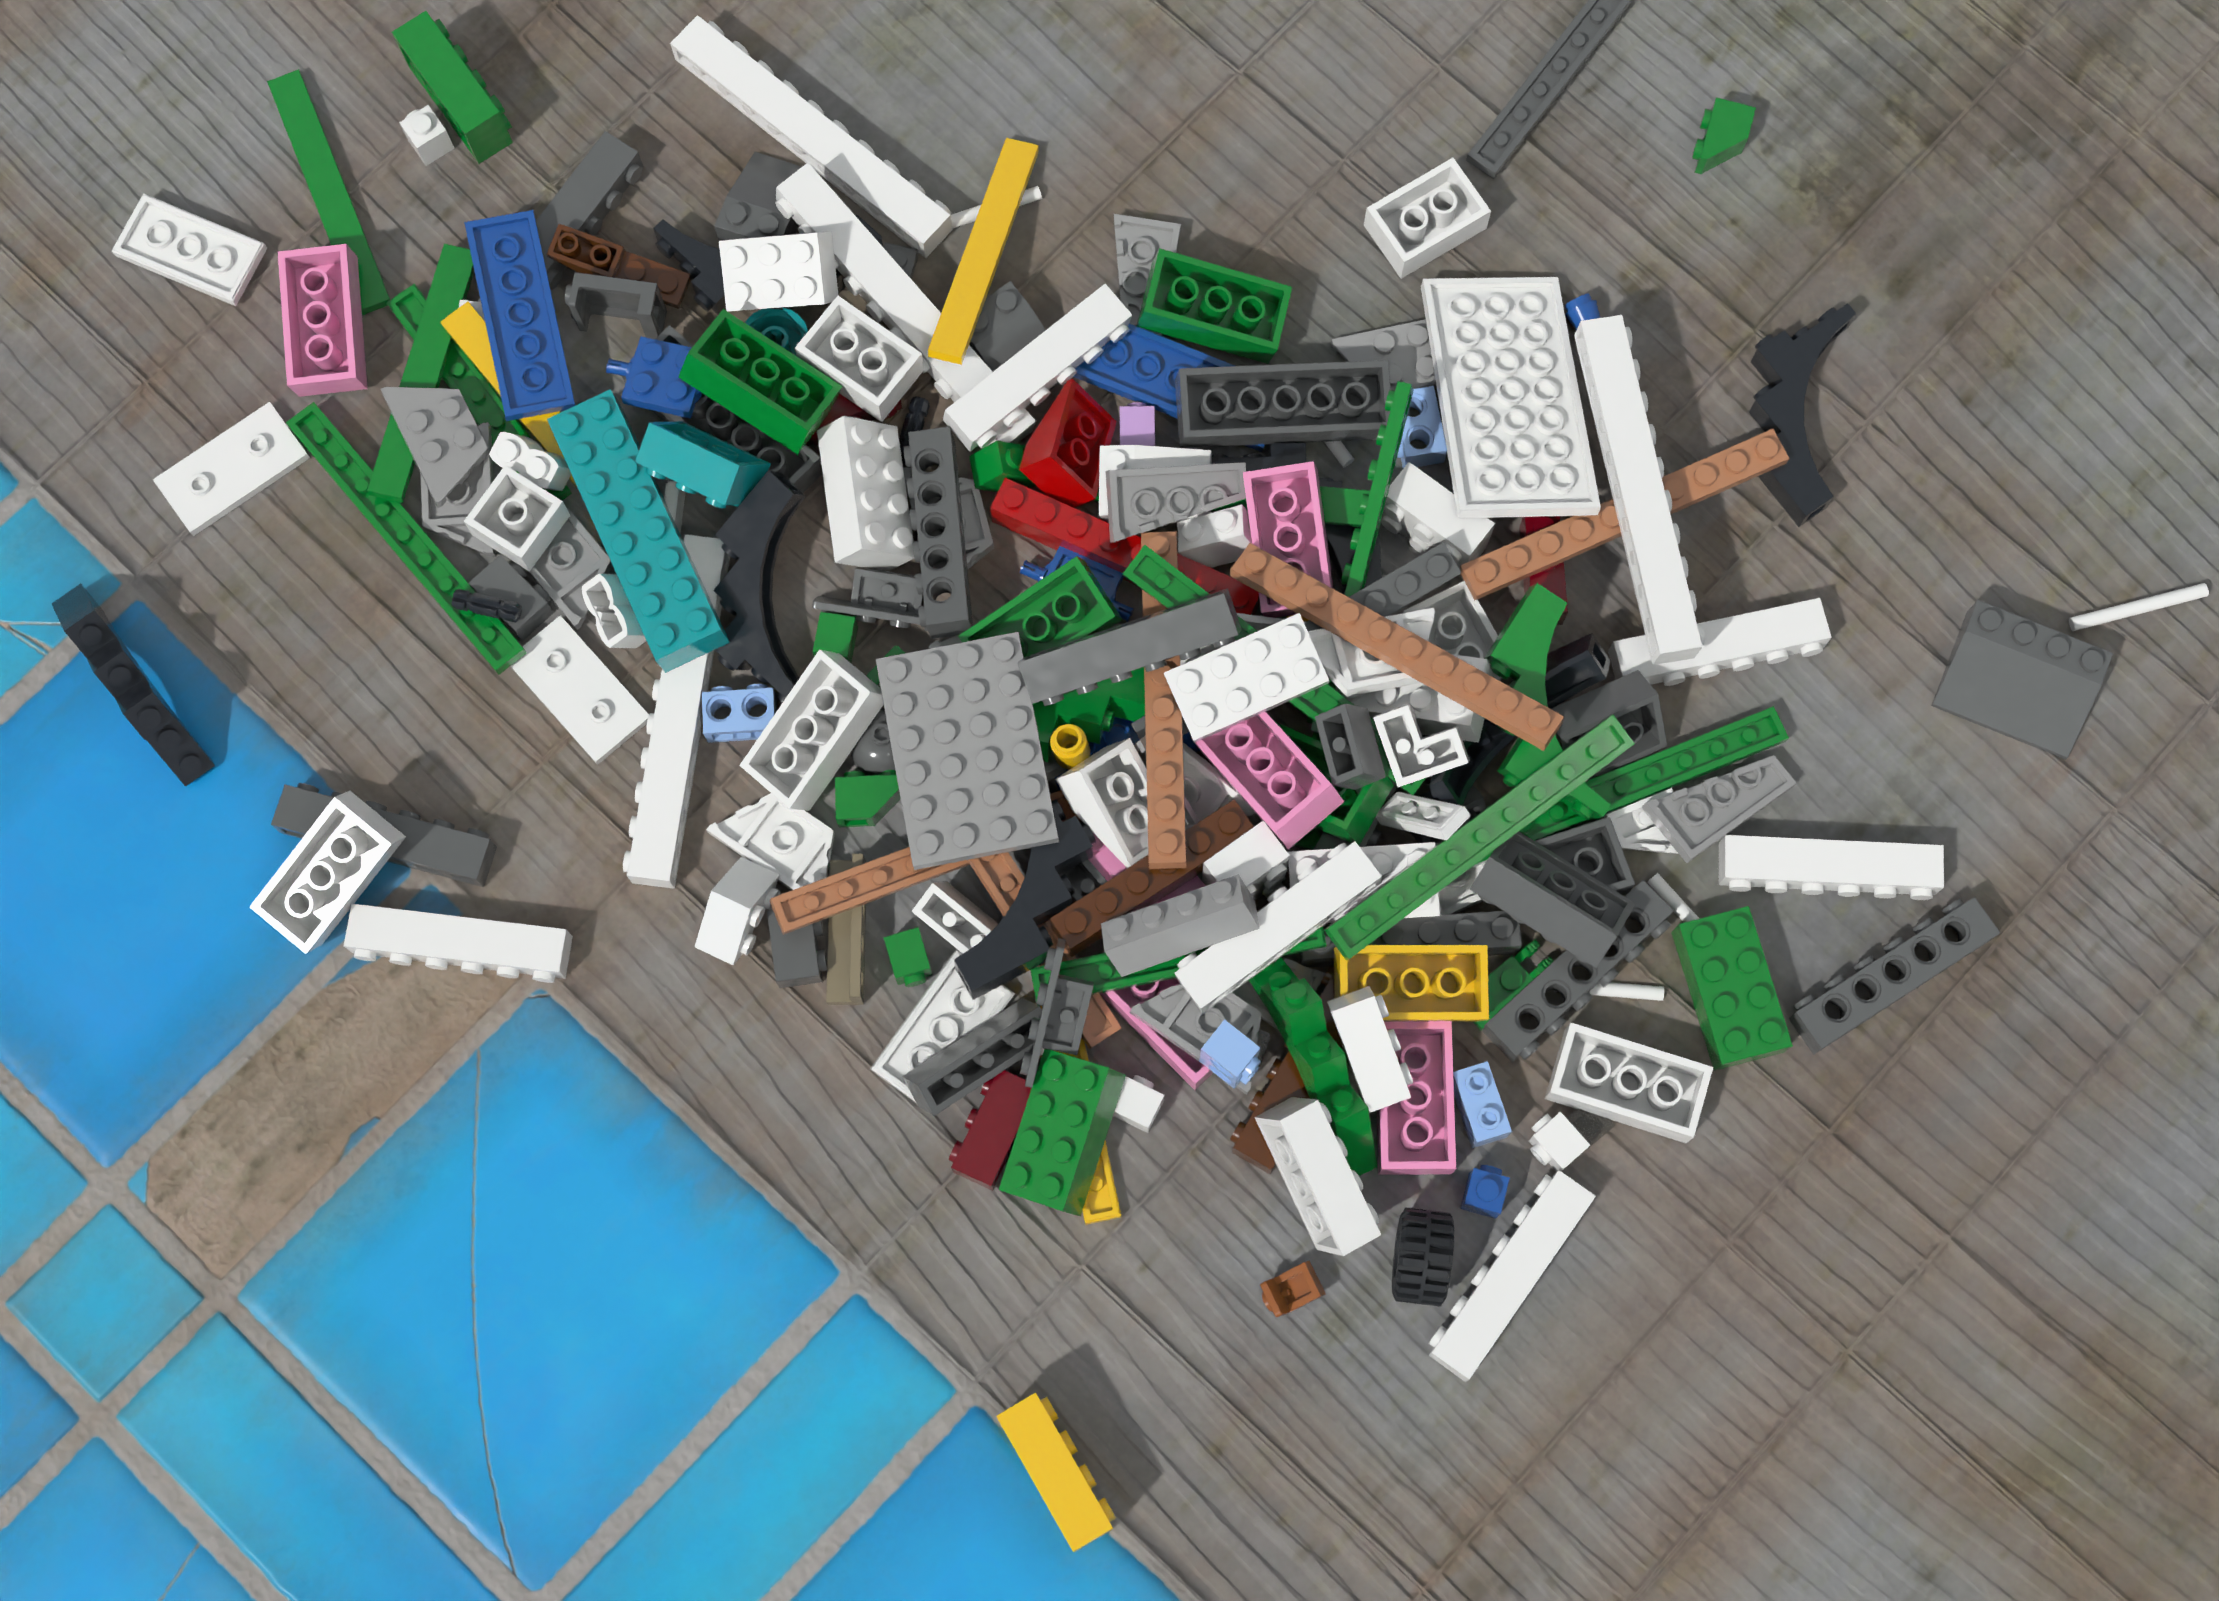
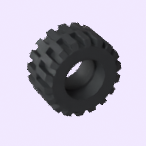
(1423, 1257)

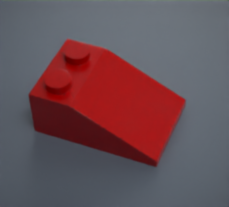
(1066, 445)

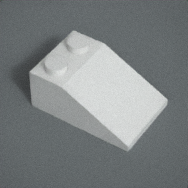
(1140, 456)
(1111, 799)

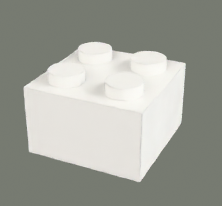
(517, 518)

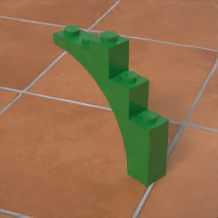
(1522, 655)
(1092, 710)
(1318, 1058)

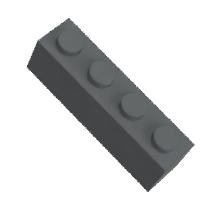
(973, 1058)

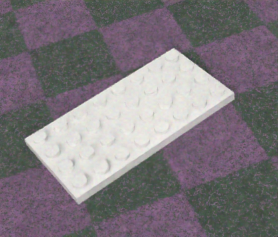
(1509, 398)

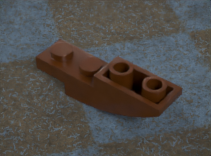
(603, 258)

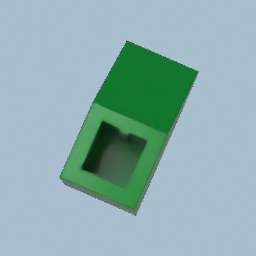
(1725, 134)
(996, 463)
(865, 799)

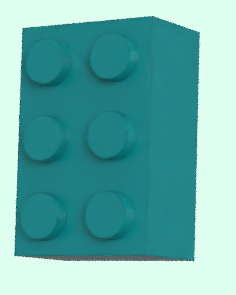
(700, 463)

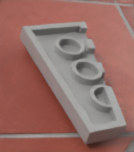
(1707, 812)

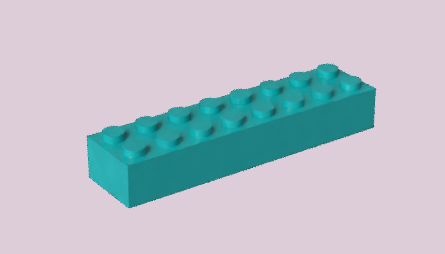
(638, 532)

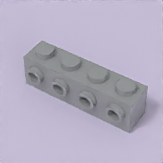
(1180, 925)

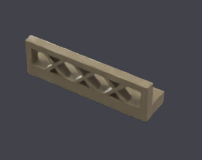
(846, 947)

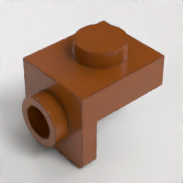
(1292, 1289)

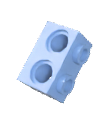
(1423, 427)
(739, 723)
(1230, 1055)
(1480, 1105)

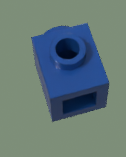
(1485, 1191)

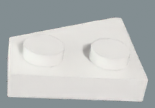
(1637, 830)

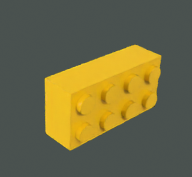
(1420, 980)
(1055, 1472)

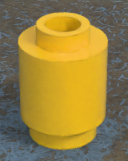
(1069, 746)

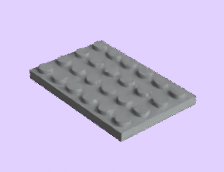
(966, 751)

